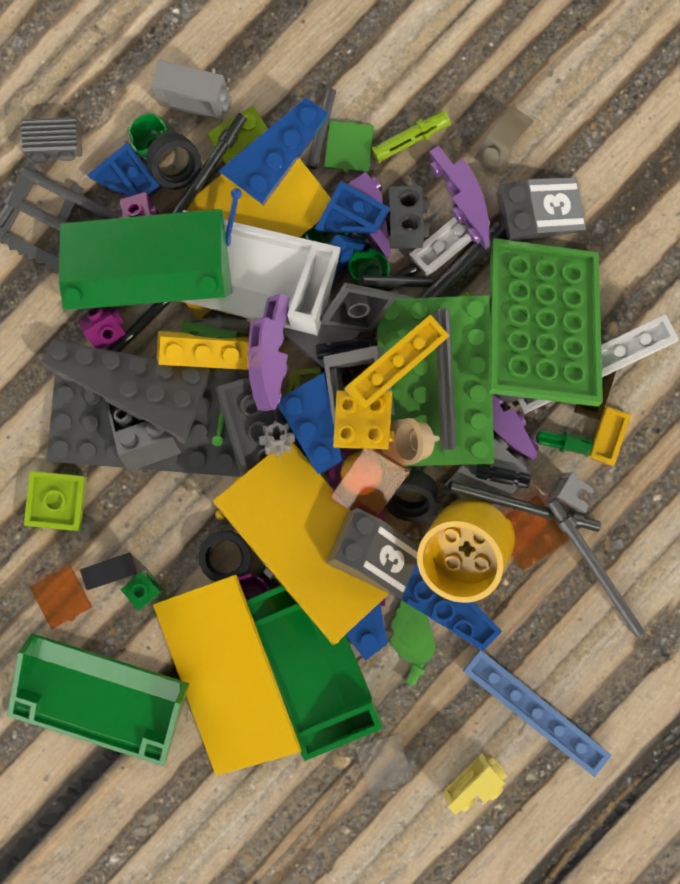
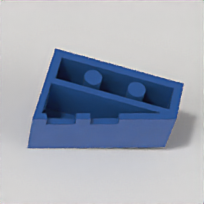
(311, 421)

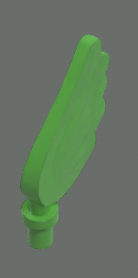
(412, 639)

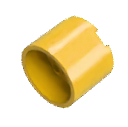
(466, 550)

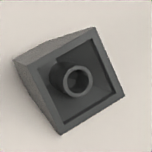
(358, 308)

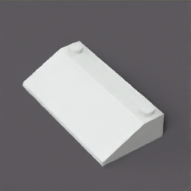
(275, 264)

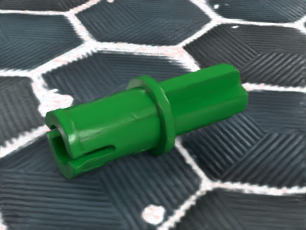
(564, 442)

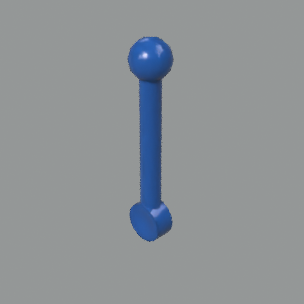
(236, 194)

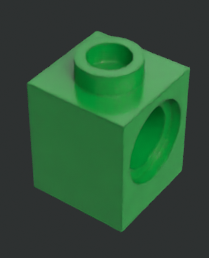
(142, 589)

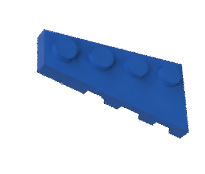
(272, 155)
(461, 618)

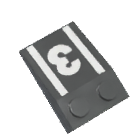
(540, 208)
(374, 553)

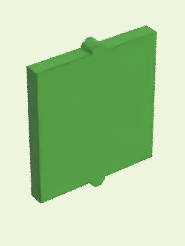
(349, 146)

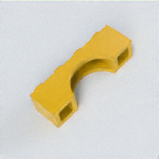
(199, 351)

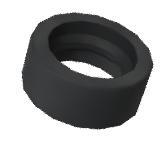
(161, 145)
(415, 510)
(210, 541)
(108, 571)

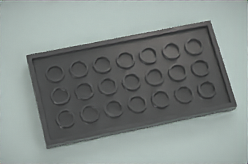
(84, 434)

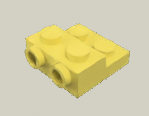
(480, 778)

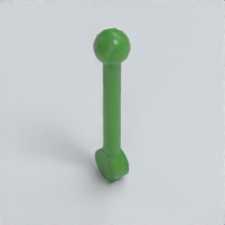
(218, 440)

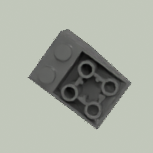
(139, 441)

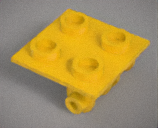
(363, 428)

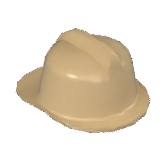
(412, 441)

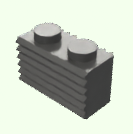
(51, 138)

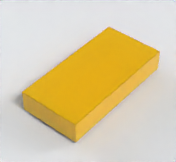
(609, 436)

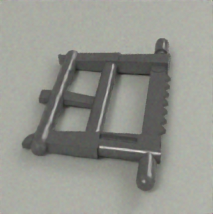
(16, 202)

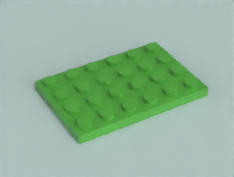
(544, 323)
(417, 391)

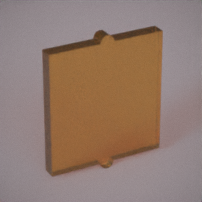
(61, 597)

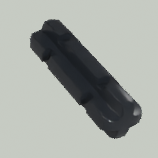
(340, 347)
(503, 475)

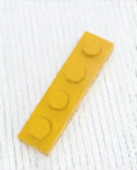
(396, 362)

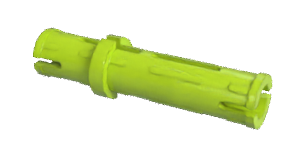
(412, 135)

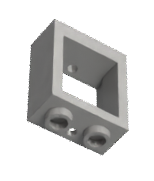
(191, 90)
(336, 362)

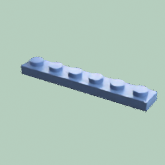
(537, 712)

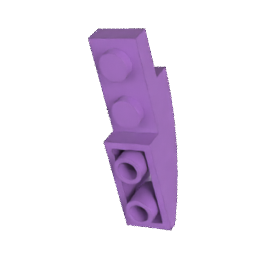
(466, 195)
(265, 362)
(510, 428)

